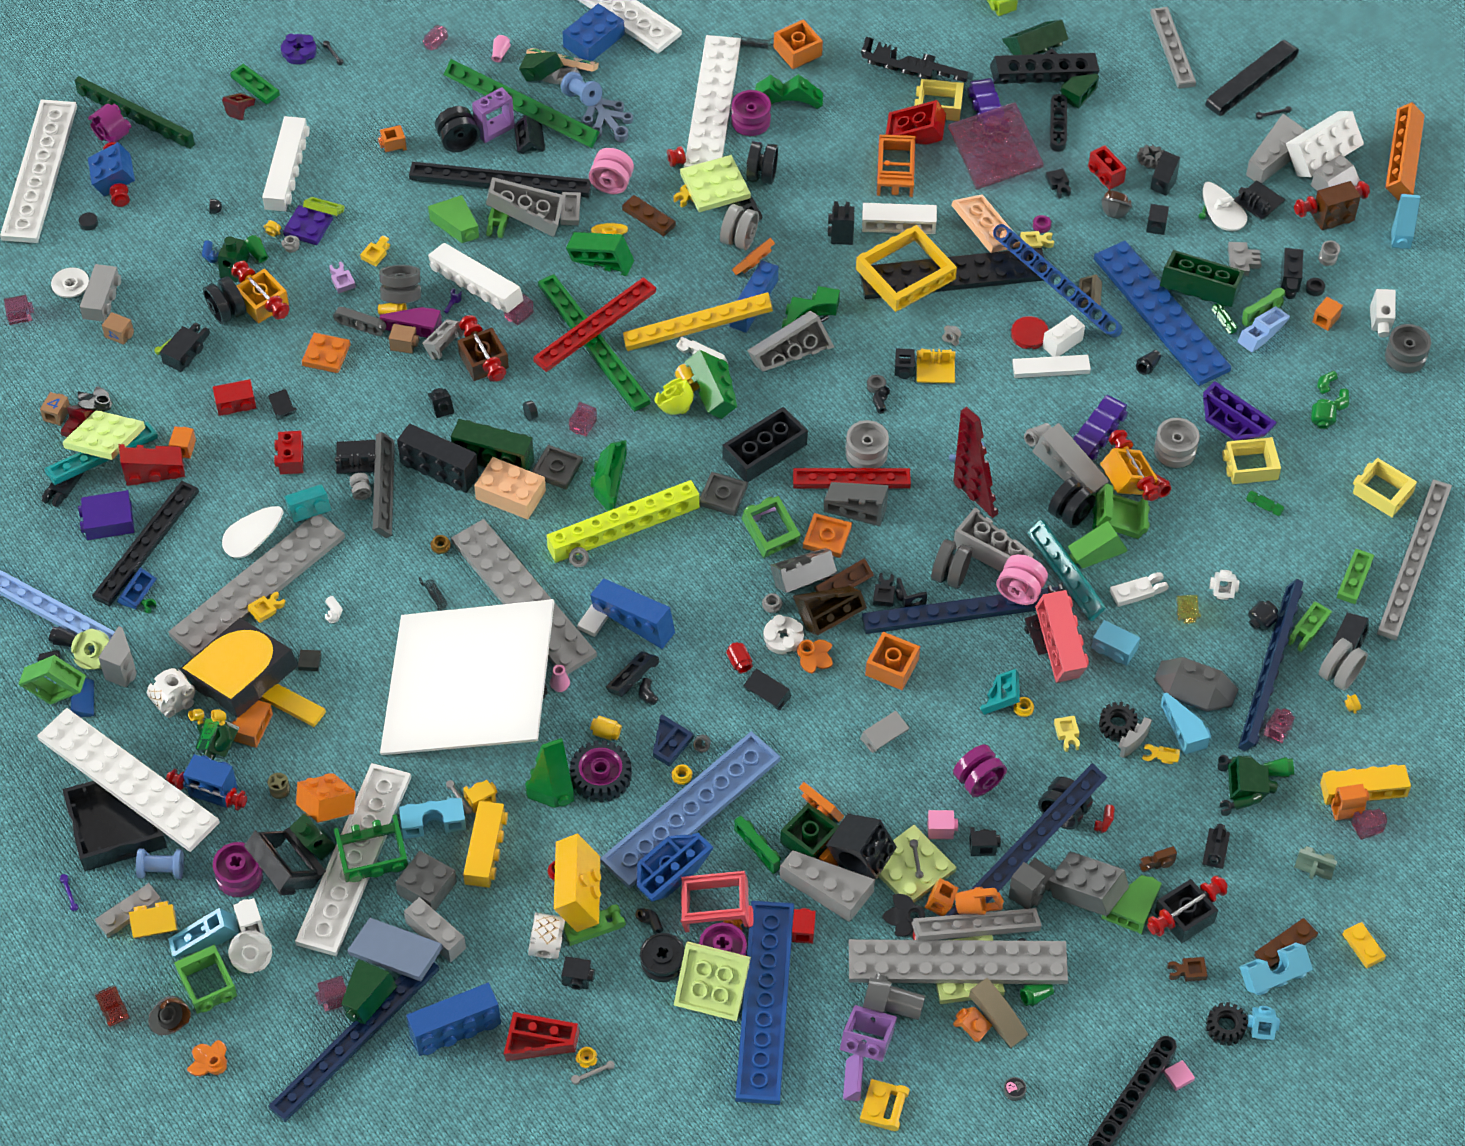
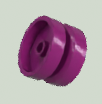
(751, 112)
(979, 770)
(236, 870)
(724, 937)

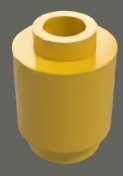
(686, 372)
(605, 728)

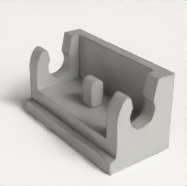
(442, 338)
(884, 731)

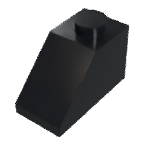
(1165, 173)

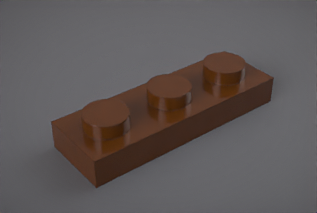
(648, 215)
(850, 576)
(1299, 933)

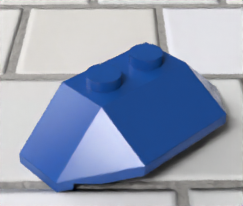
(675, 857)

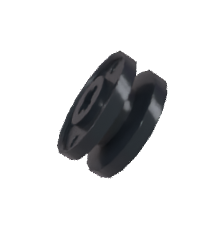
(651, 956)

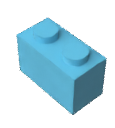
(1115, 642)

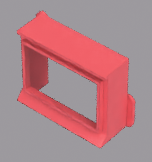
(710, 881)

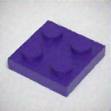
(308, 225)

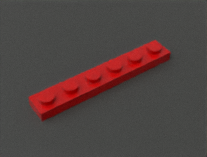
(822, 477)

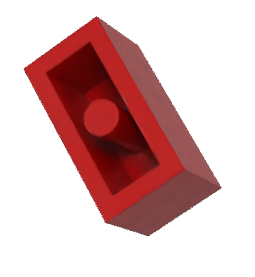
(234, 397)

